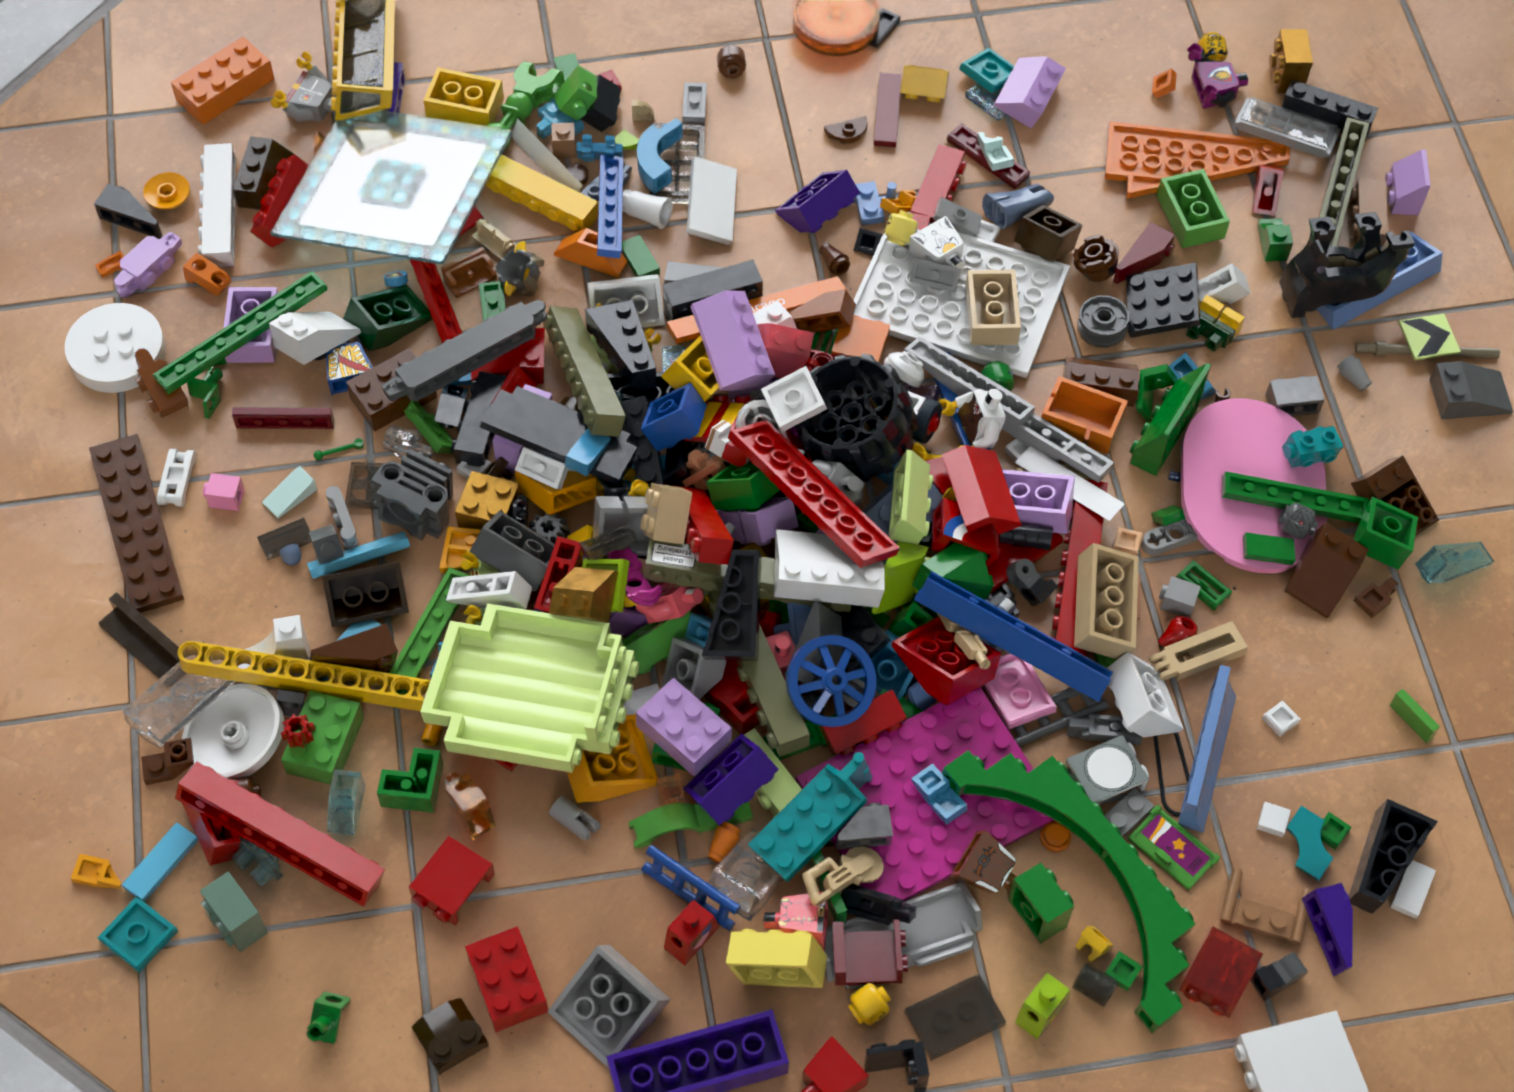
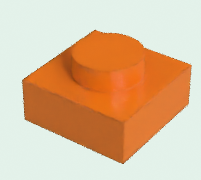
(1164, 83)

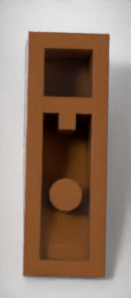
(825, 312)

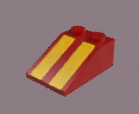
(720, 409)

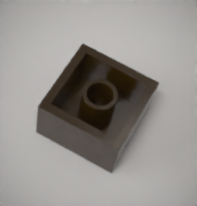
(1047, 233)

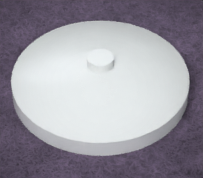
(237, 731)

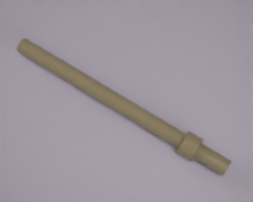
(1380, 348)

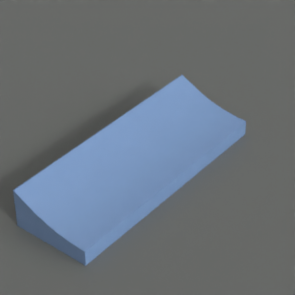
(1420, 264)
(1208, 753)

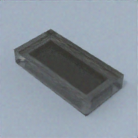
(292, 533)

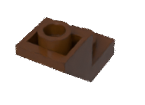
(170, 764)

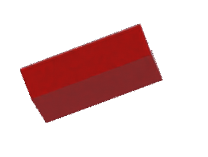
(981, 489)

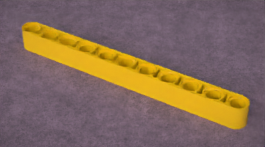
(311, 671)

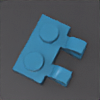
(590, 151)

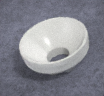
(907, 367)

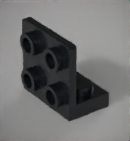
(905, 1054)

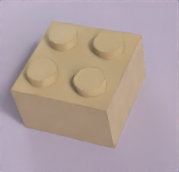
(666, 513)

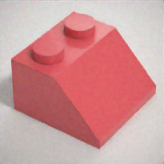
(786, 347)

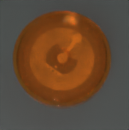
(836, 25)

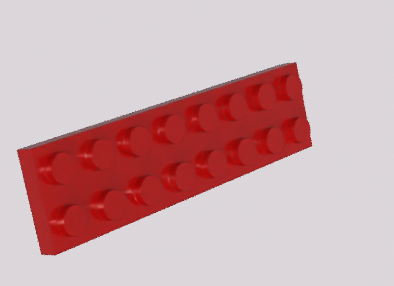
(813, 493)

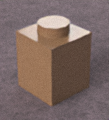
(563, 140)

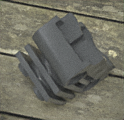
(414, 494)

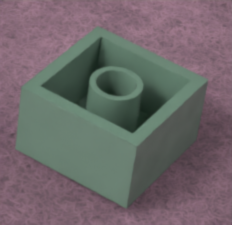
(232, 912)

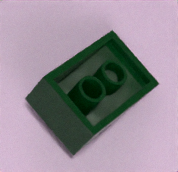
(386, 315)

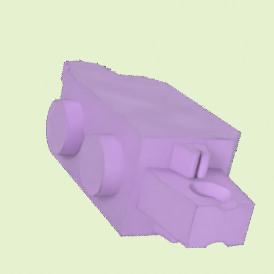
(146, 263)

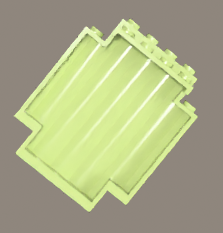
(530, 688)

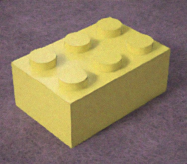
(776, 958)

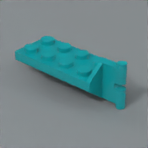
(812, 817)

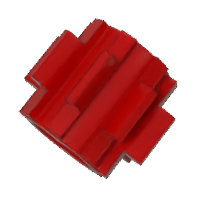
(300, 738)

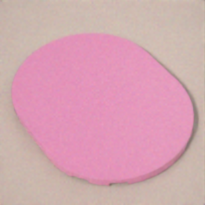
(1244, 440)

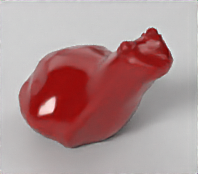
(1179, 629)

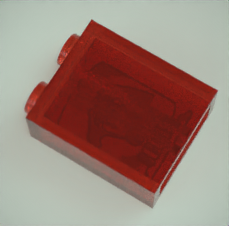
(1220, 972)

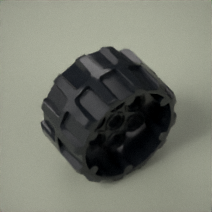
(895, 420)

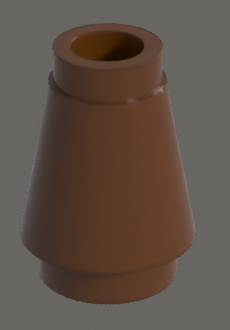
(836, 261)

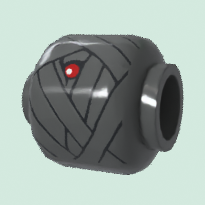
(1298, 520)

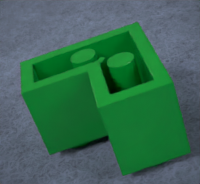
(413, 789)

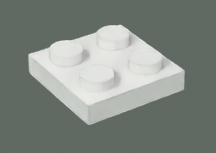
(794, 399)

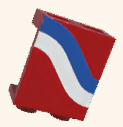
(949, 526)

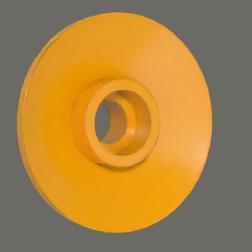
(166, 190)

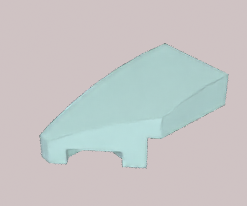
(995, 152)

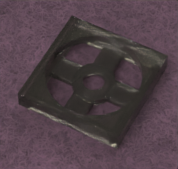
(356, 470)

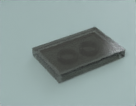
(955, 1016)

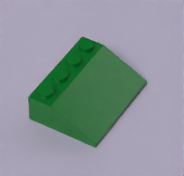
(1169, 421)

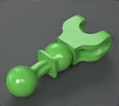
(528, 94)

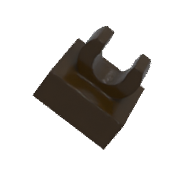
(498, 469)

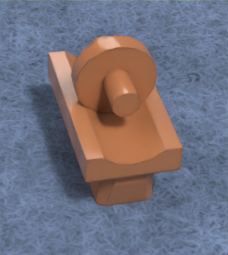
(702, 468)

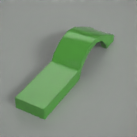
(679, 817)

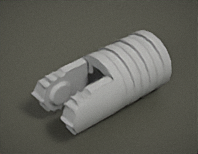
(574, 818)

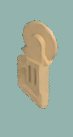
(857, 866)

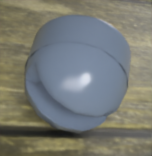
(291, 554)

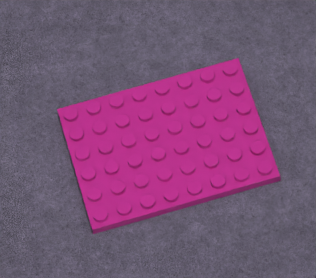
(922, 844)

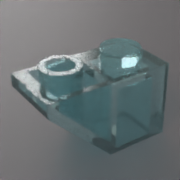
(345, 801)

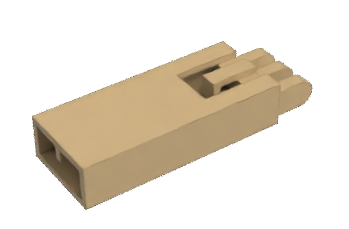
(1205, 649)

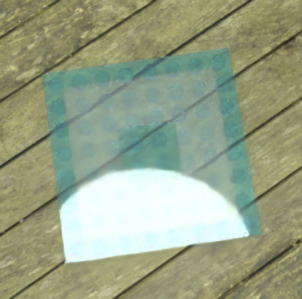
(393, 185)

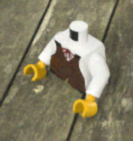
(980, 416)

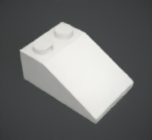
(310, 334)

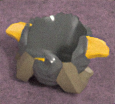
(519, 271)

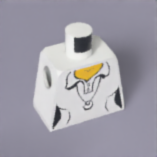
(938, 244)

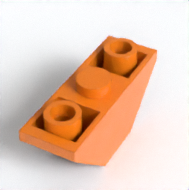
(582, 250)

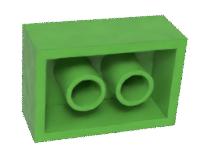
(1193, 208)
(336, 730)

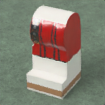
(723, 447)

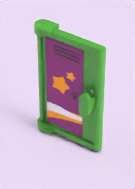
(1173, 845)

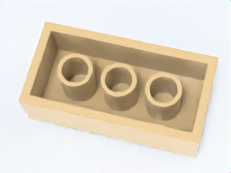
(1106, 601)

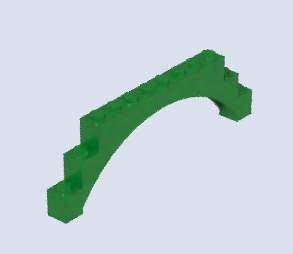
(1156, 912)

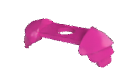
(644, 594)

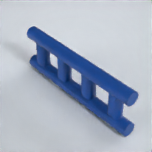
(677, 886)

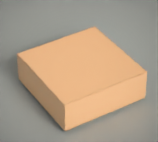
(1127, 541)

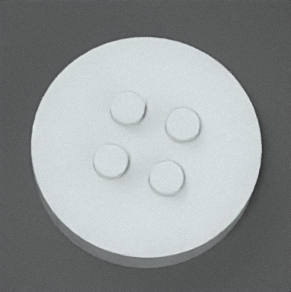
(105, 343)

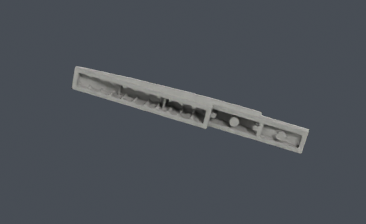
(1020, 415)

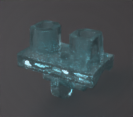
(266, 868)

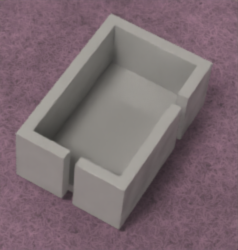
(613, 513)

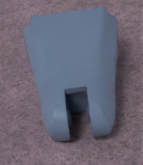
(1010, 207)

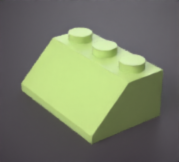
(910, 499)

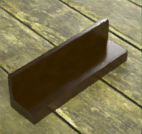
(140, 637)

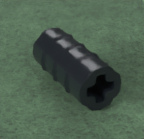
(1029, 536)

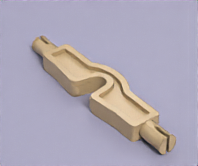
(968, 642)

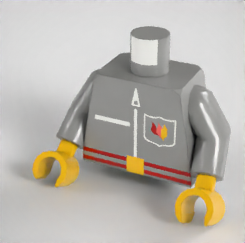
(309, 95)

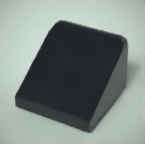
(867, 241)

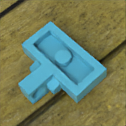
(551, 114)

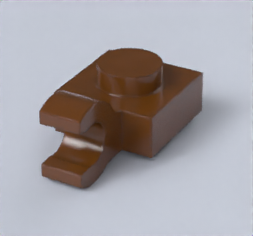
(1375, 598)

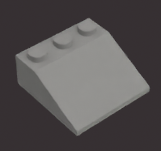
(608, 1003)

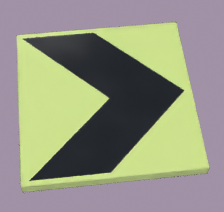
(1429, 336)

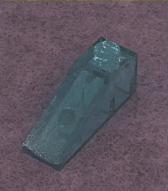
(1452, 561)

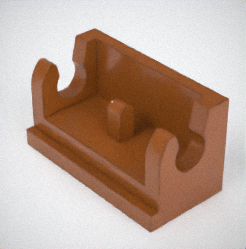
(468, 271)

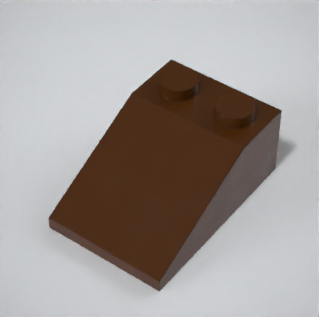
(1325, 569)
(366, 650)

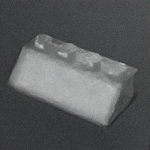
(173, 703)

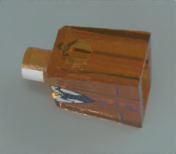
(465, 796)

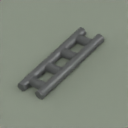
(1050, 727)

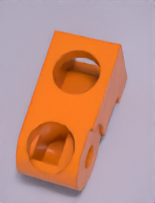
(206, 274)

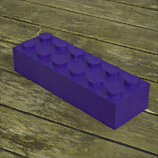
(704, 1059)

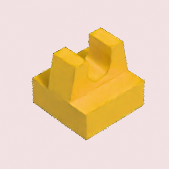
(1098, 942)

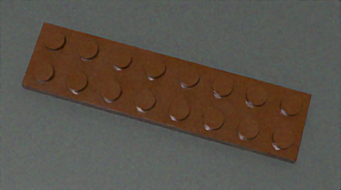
(136, 524)

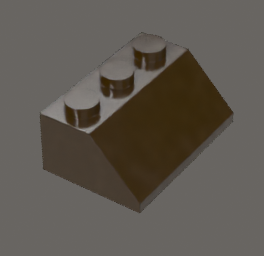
(257, 171)
(365, 594)

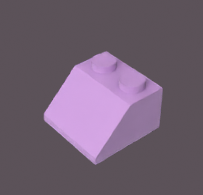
(1408, 184)

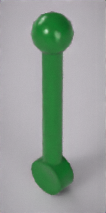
(358, 444)

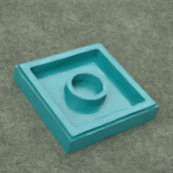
(988, 69)
(137, 934)

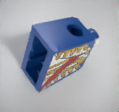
(344, 364)

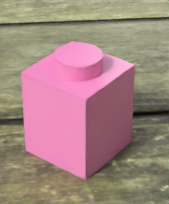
(224, 492)

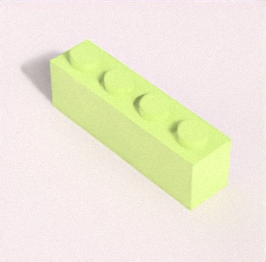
(781, 788)

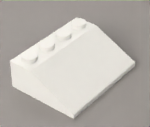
(818, 570)

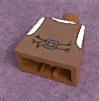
(985, 864)

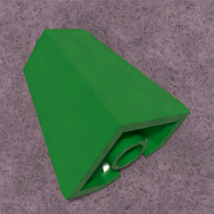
(960, 566)

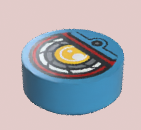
(395, 278)

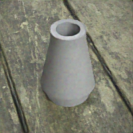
(1353, 371)

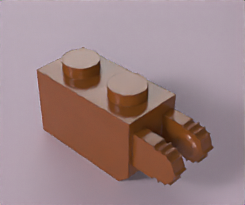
(159, 399)

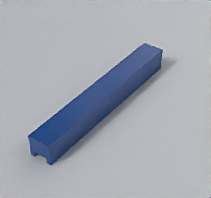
(1014, 636)

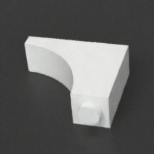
(285, 639)

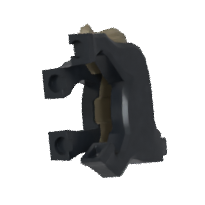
(1342, 274)

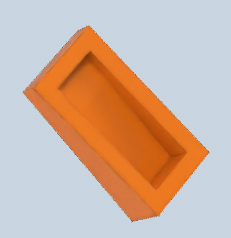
(110, 264)

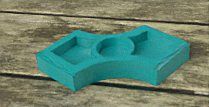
(1306, 830)

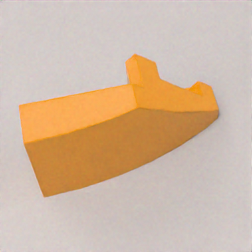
(904, 202)

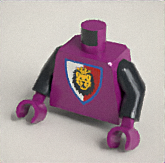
(1214, 80)

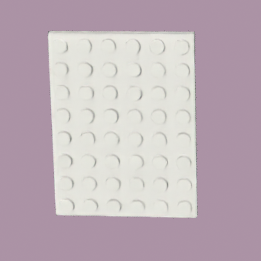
(942, 314)

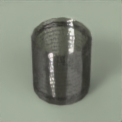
(1095, 984)

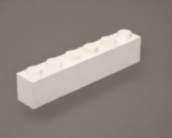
(218, 204)

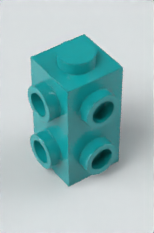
(1312, 446)

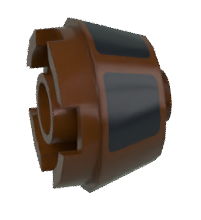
(1096, 258)

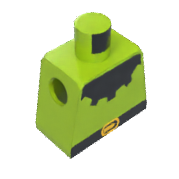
(1045, 1002)

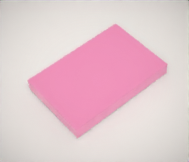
(1018, 692)

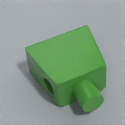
(574, 96)

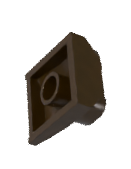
(449, 1035)

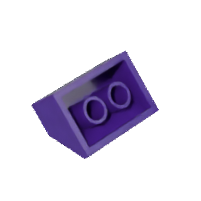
(819, 201)
(731, 779)

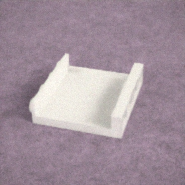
(1300, 1057)

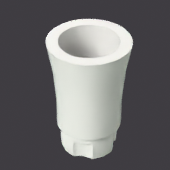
(647, 207)

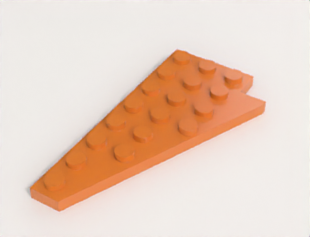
(1149, 153)

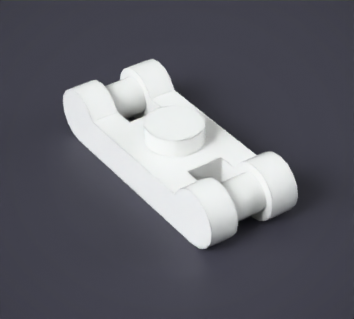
(176, 477)

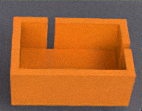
(1085, 413)

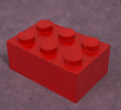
(506, 979)

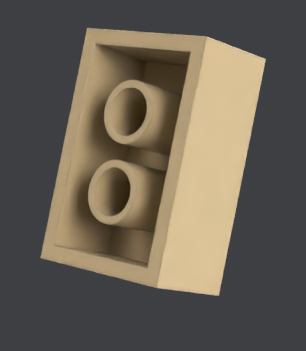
(992, 307)

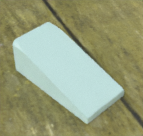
(290, 492)

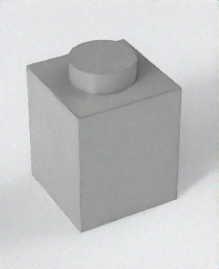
(1179, 596)

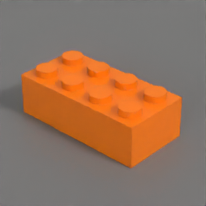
(222, 80)

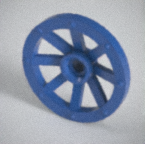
(825, 681)

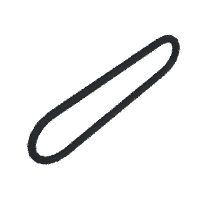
(1160, 771)

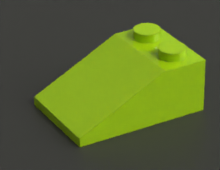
(900, 574)

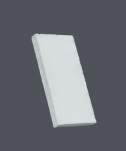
(711, 201)

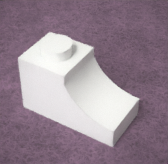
(1225, 285)

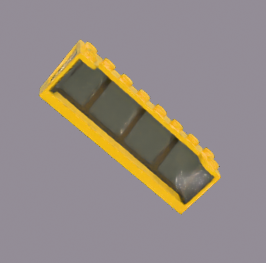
(363, 57)

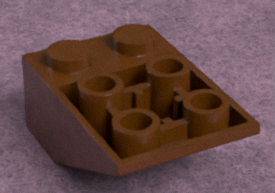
(1397, 486)

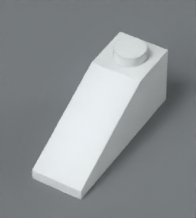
(497, 588)

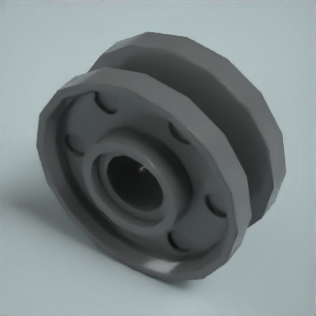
(1103, 321)

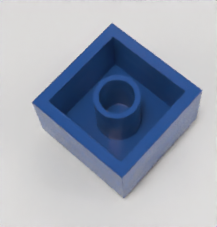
(674, 417)

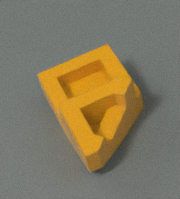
(95, 872)

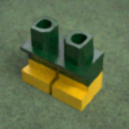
(1216, 324)

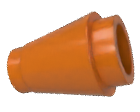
(723, 841)

